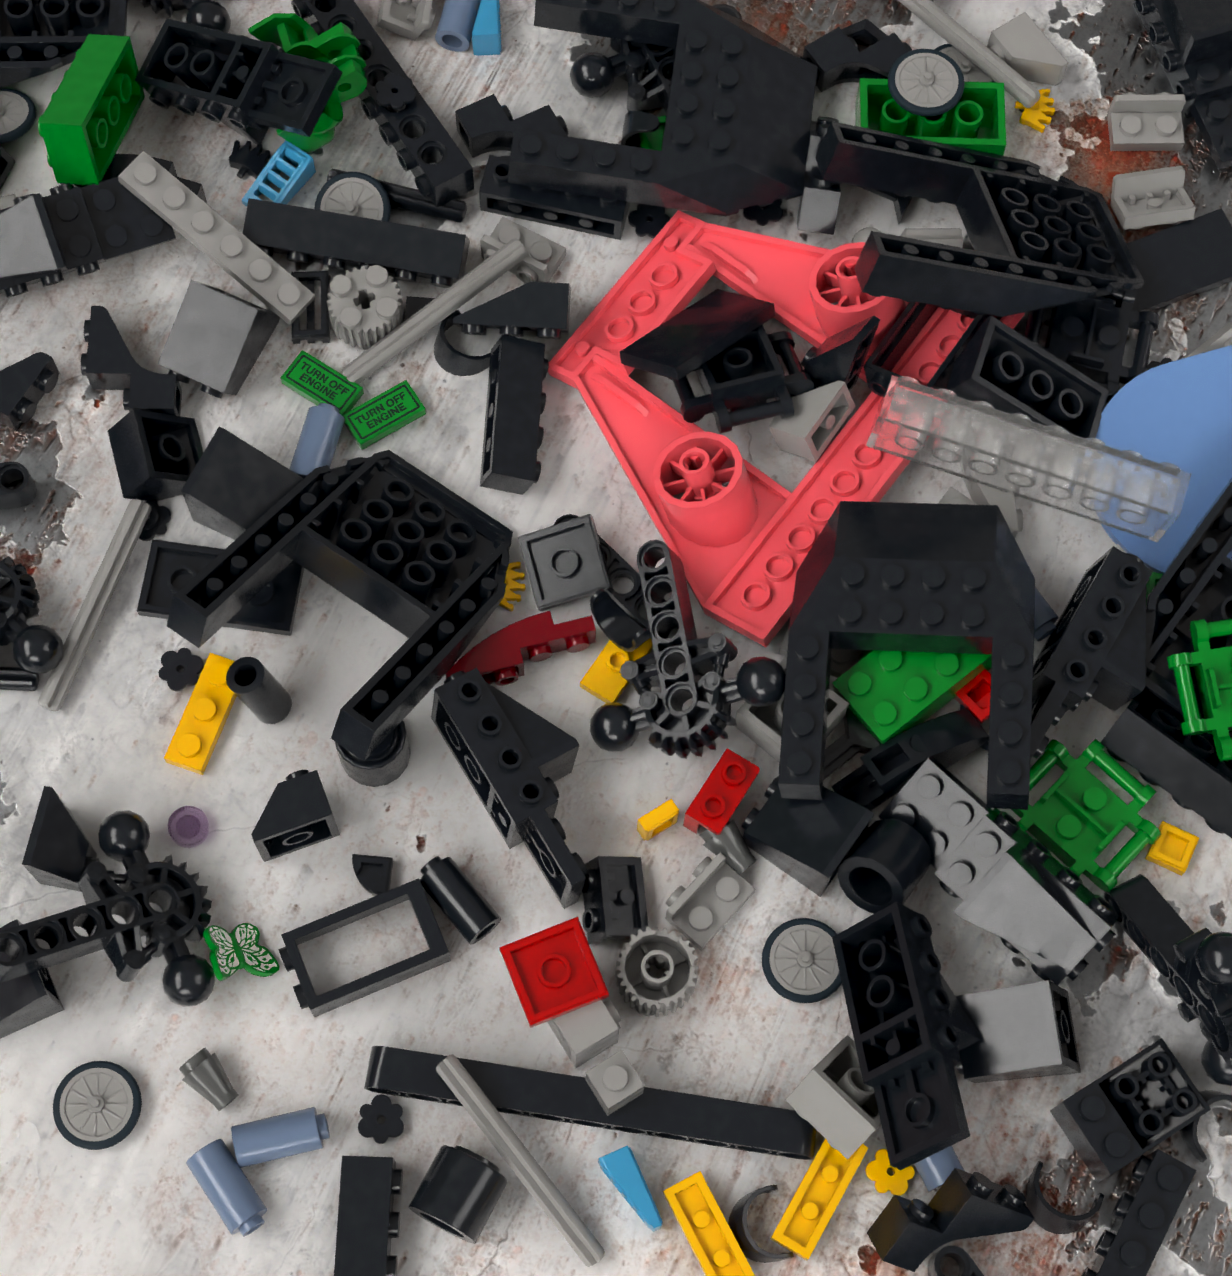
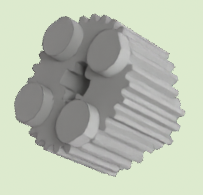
(364, 306)
(665, 951)

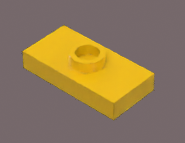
(604, 675)

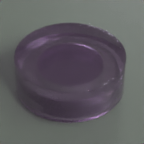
(188, 826)

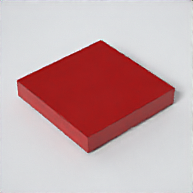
(554, 972)

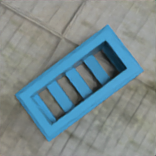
(487, 29)
(279, 163)
(627, 1178)

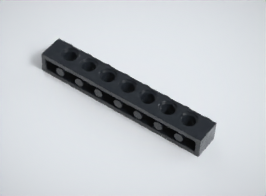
(398, 127)

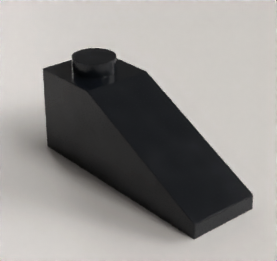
(841, 355)

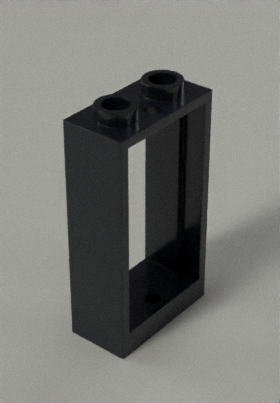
(900, 337)
(435, 956)

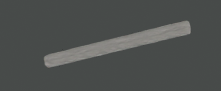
(974, 50)
(435, 312)
(95, 604)
(520, 1160)

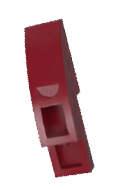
(532, 638)

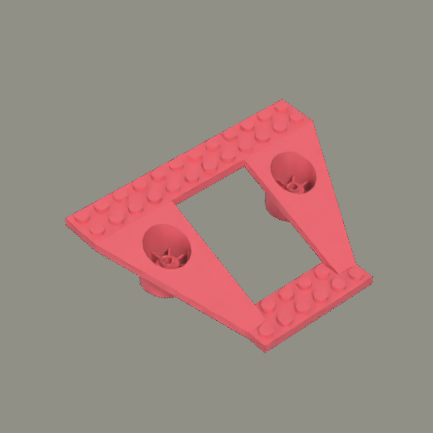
(752, 535)

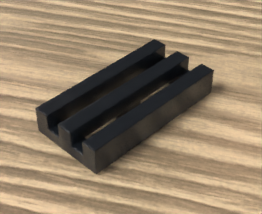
(312, 334)

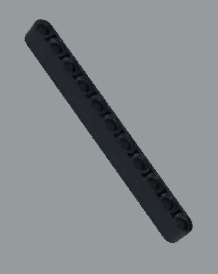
(572, 1101)

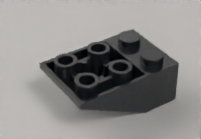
(530, 307)
(1130, 1110)

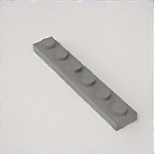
(216, 237)

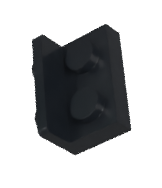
(614, 898)

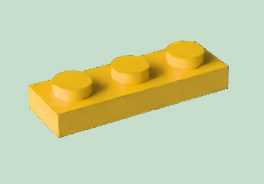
(203, 717)
(816, 1199)
(706, 1228)

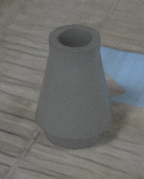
(731, 845)
(208, 1078)

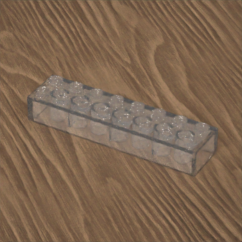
(1028, 458)

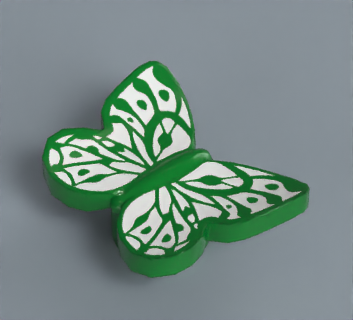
(238, 951)

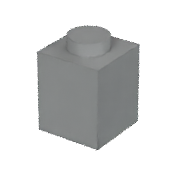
(614, 1082)

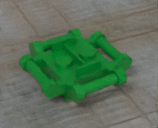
(1214, 684)
(1084, 816)

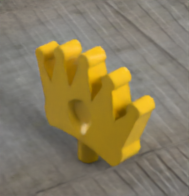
(1037, 114)
(512, 585)

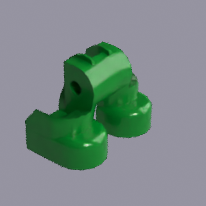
(333, 46)

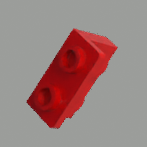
(721, 793)

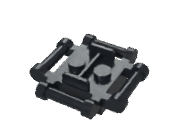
(1094, 336)
(744, 379)

